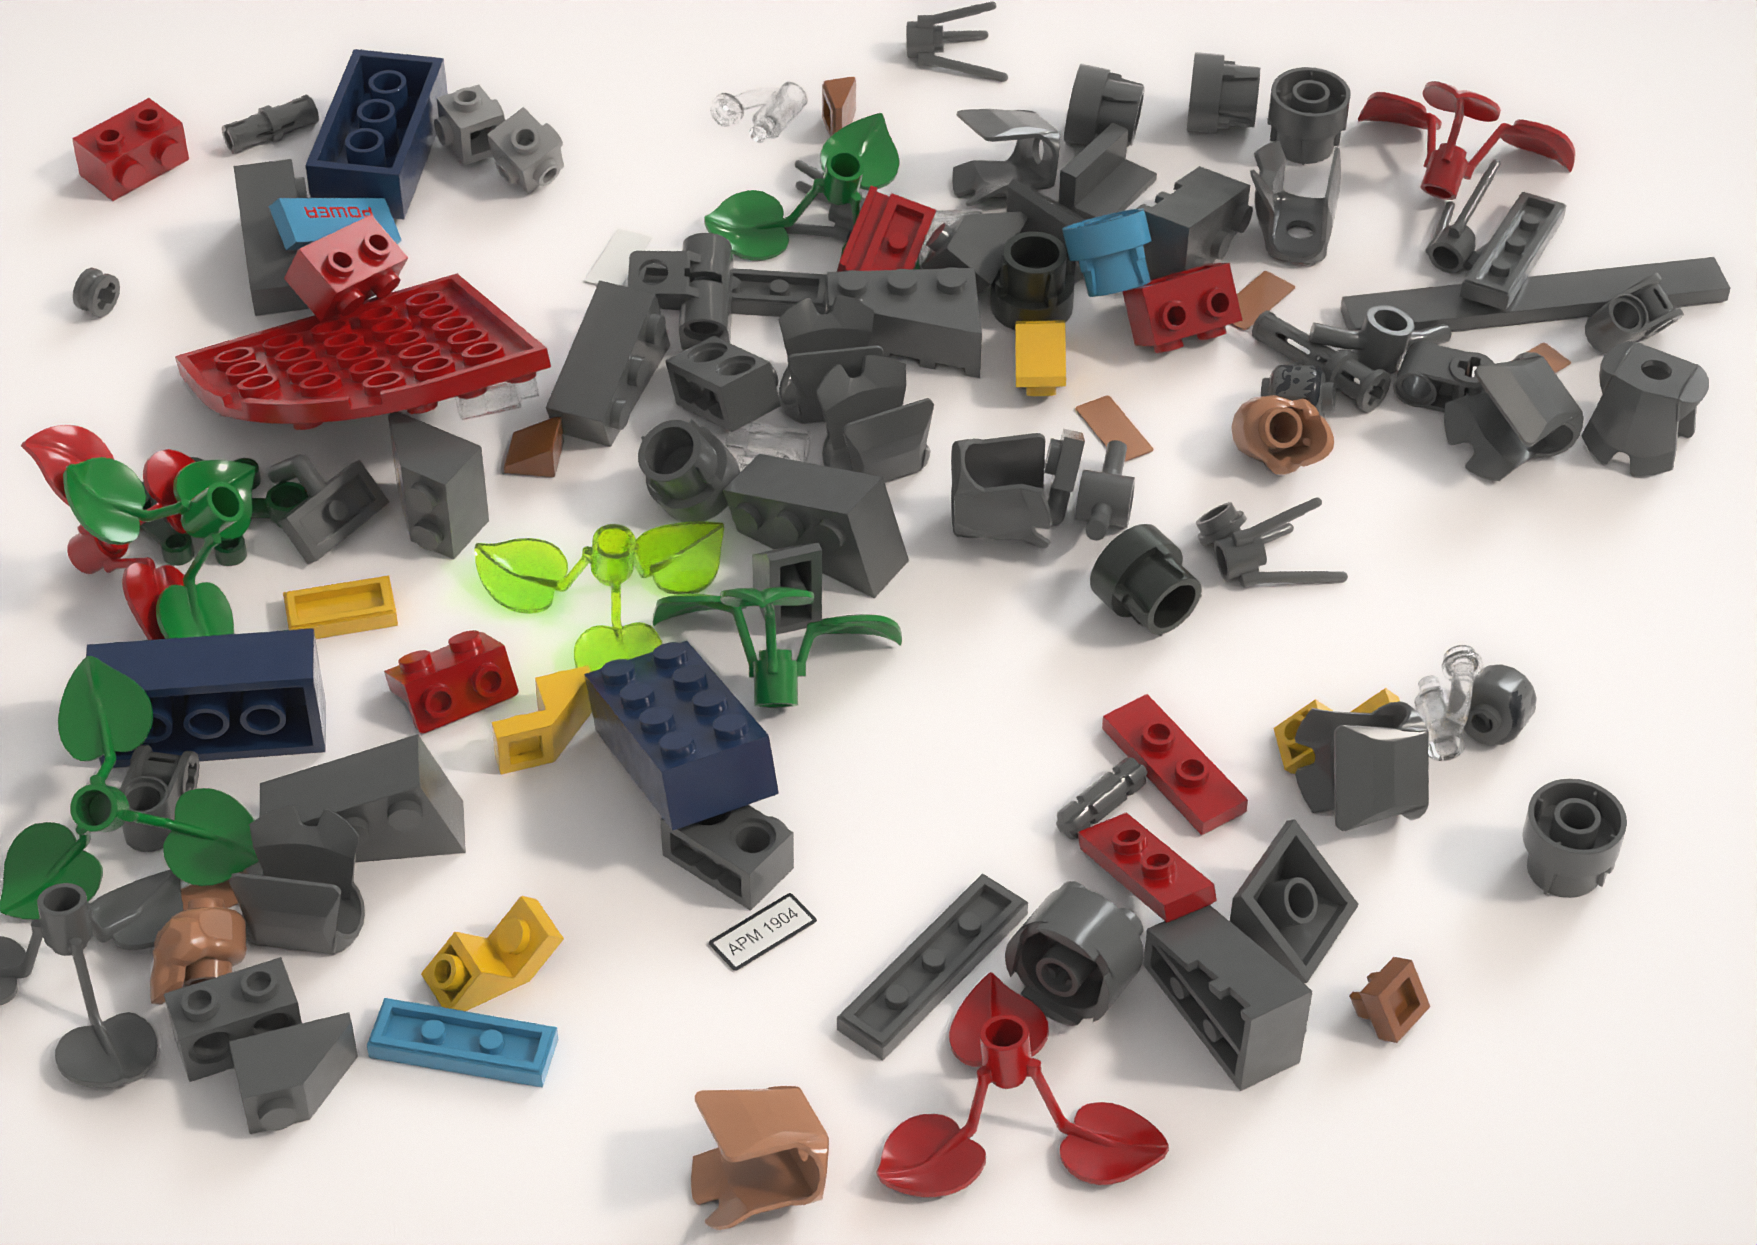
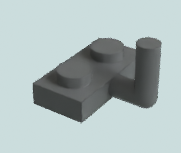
(1063, 464)
(332, 506)

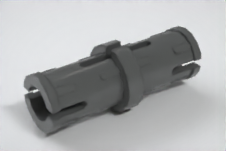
(270, 123)

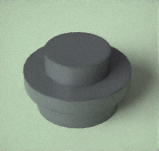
(1219, 523)

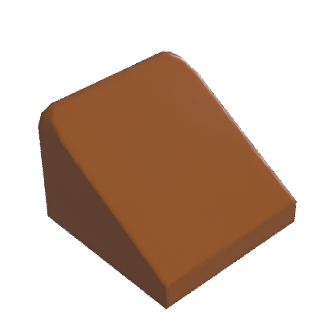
(838, 103)
(536, 449)

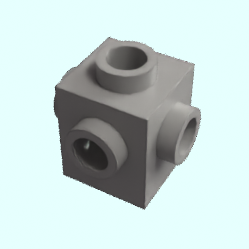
(466, 121)
(526, 151)

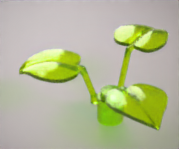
(528, 570)

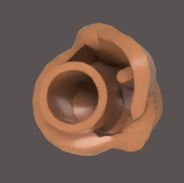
(1282, 433)
(196, 946)

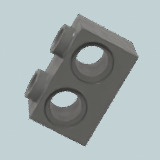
(723, 383)
(734, 852)
(229, 1009)

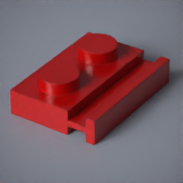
(887, 234)

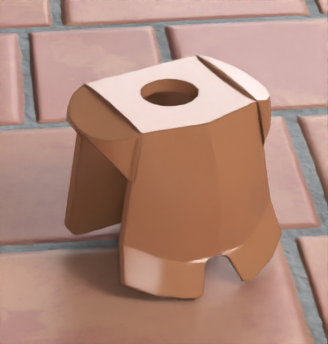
(766, 1154)

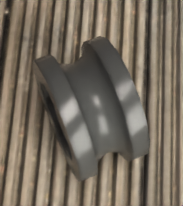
(96, 292)

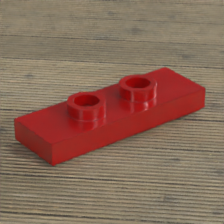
(1175, 764)
(1147, 867)

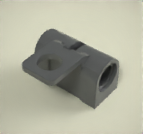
(700, 278)

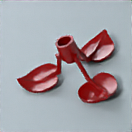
(1448, 164)
(141, 581)
(1000, 1035)

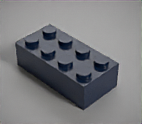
(378, 129)
(227, 693)
(681, 734)

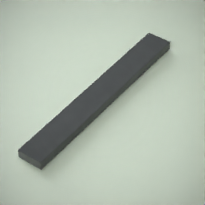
(1546, 296)

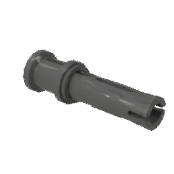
(1338, 366)

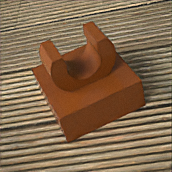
(1392, 999)

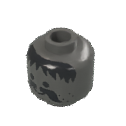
(1301, 382)
(1502, 705)

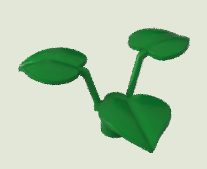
(851, 160)
(213, 507)
(775, 672)
(96, 717)

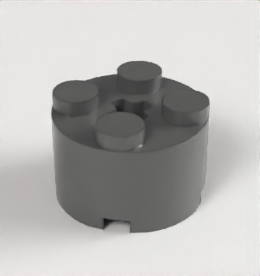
(1076, 954)

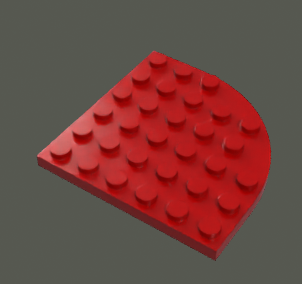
(376, 361)

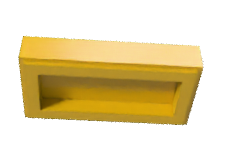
(342, 607)

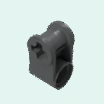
(1632, 315)
(1437, 375)
(153, 788)

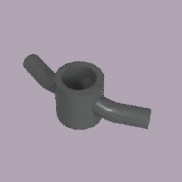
(1382, 337)
(1107, 495)

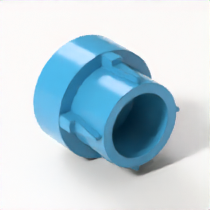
(1110, 251)

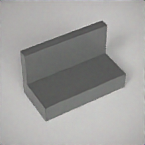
(1102, 178)

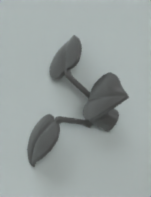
(131, 915)

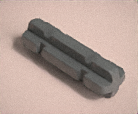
(1101, 797)

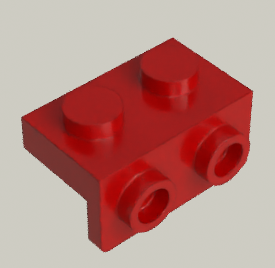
(453, 679)

